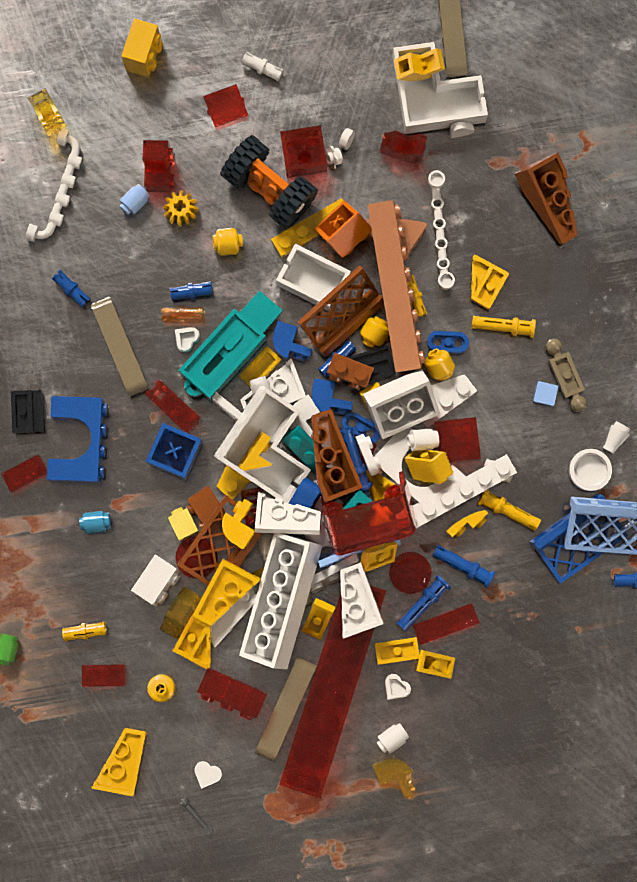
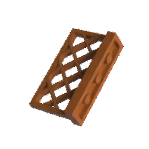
(349, 319)
(236, 557)

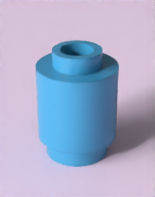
(95, 522)

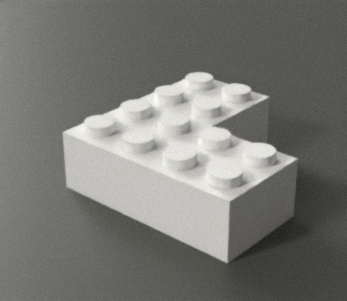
(438, 103)
(273, 417)

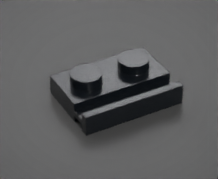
(378, 359)
(27, 411)

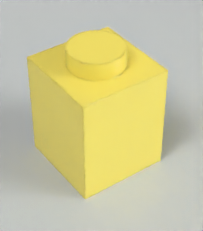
(183, 523)

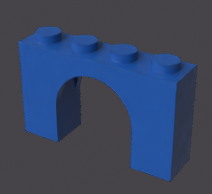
(88, 466)

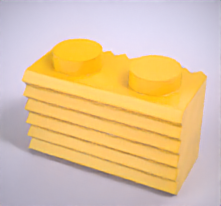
(429, 466)

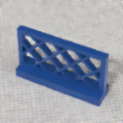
(556, 533)

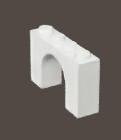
(391, 459)

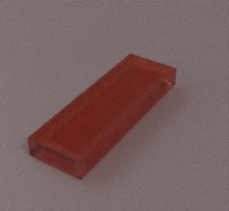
(445, 624)

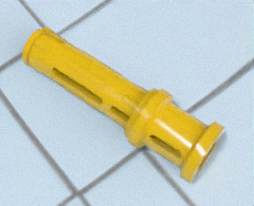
(513, 326)
(500, 505)

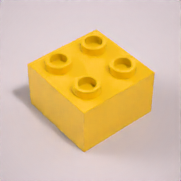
(142, 47)

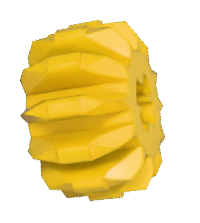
(174, 204)

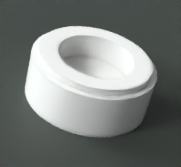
(346, 139)

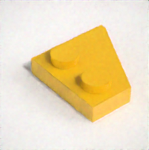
(486, 281)
(195, 642)

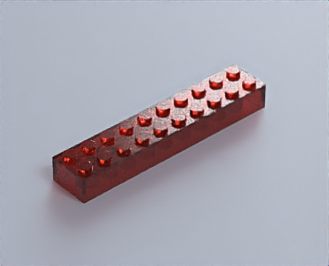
(327, 705)

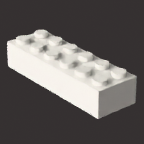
(280, 600)

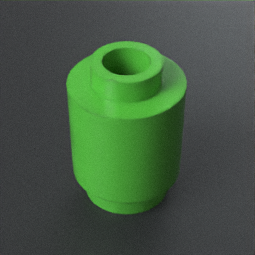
(8, 648)

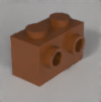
(350, 371)

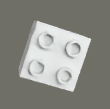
(156, 581)

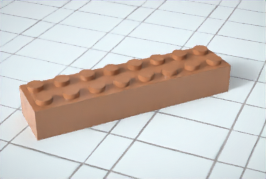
(395, 286)

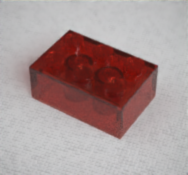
(232, 694)

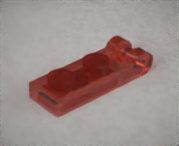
(173, 406)

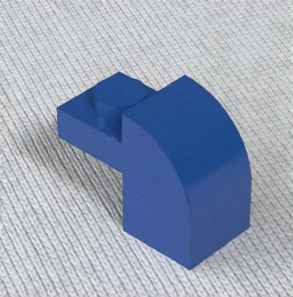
(284, 345)
(323, 398)

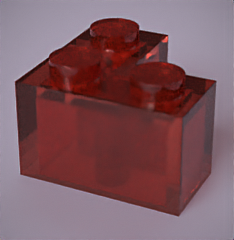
(158, 160)

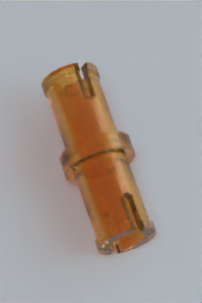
(182, 313)

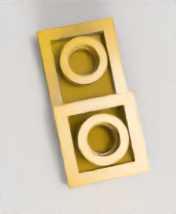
(476, 519)

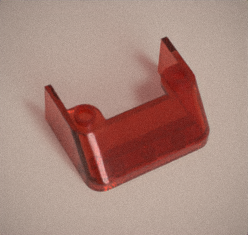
(371, 522)

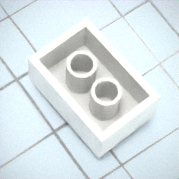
(401, 403)

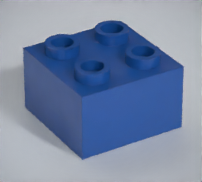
(174, 451)

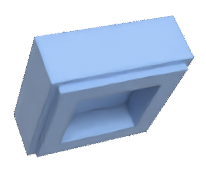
(545, 393)

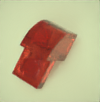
(402, 146)

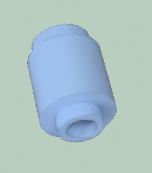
(134, 200)

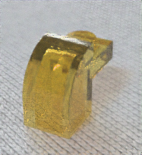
(47, 112)
(180, 612)
(395, 769)

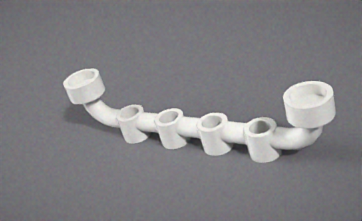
(61, 199)
(446, 279)

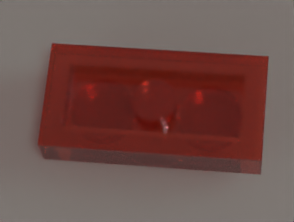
(24, 473)
(103, 675)

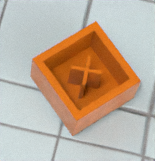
(343, 229)

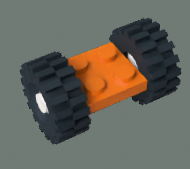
(247, 166)

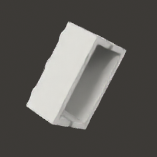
(310, 275)

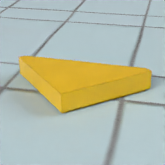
(379, 485)

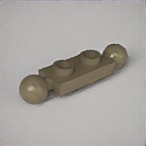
(566, 375)

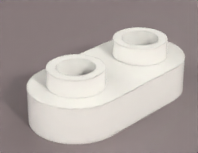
(371, 462)

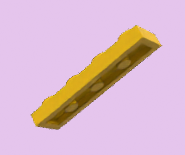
(302, 232)

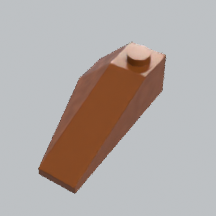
(547, 192)
(333, 463)

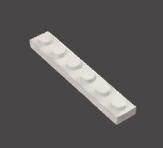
(463, 490)

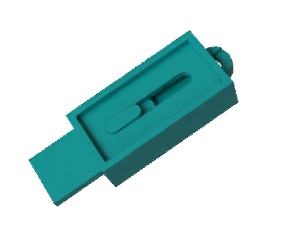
(229, 347)

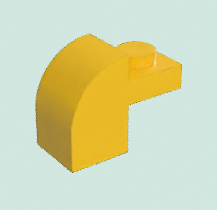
(419, 67)
(234, 528)

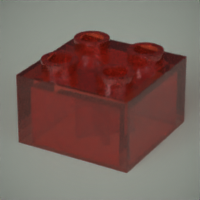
(303, 151)
(458, 440)

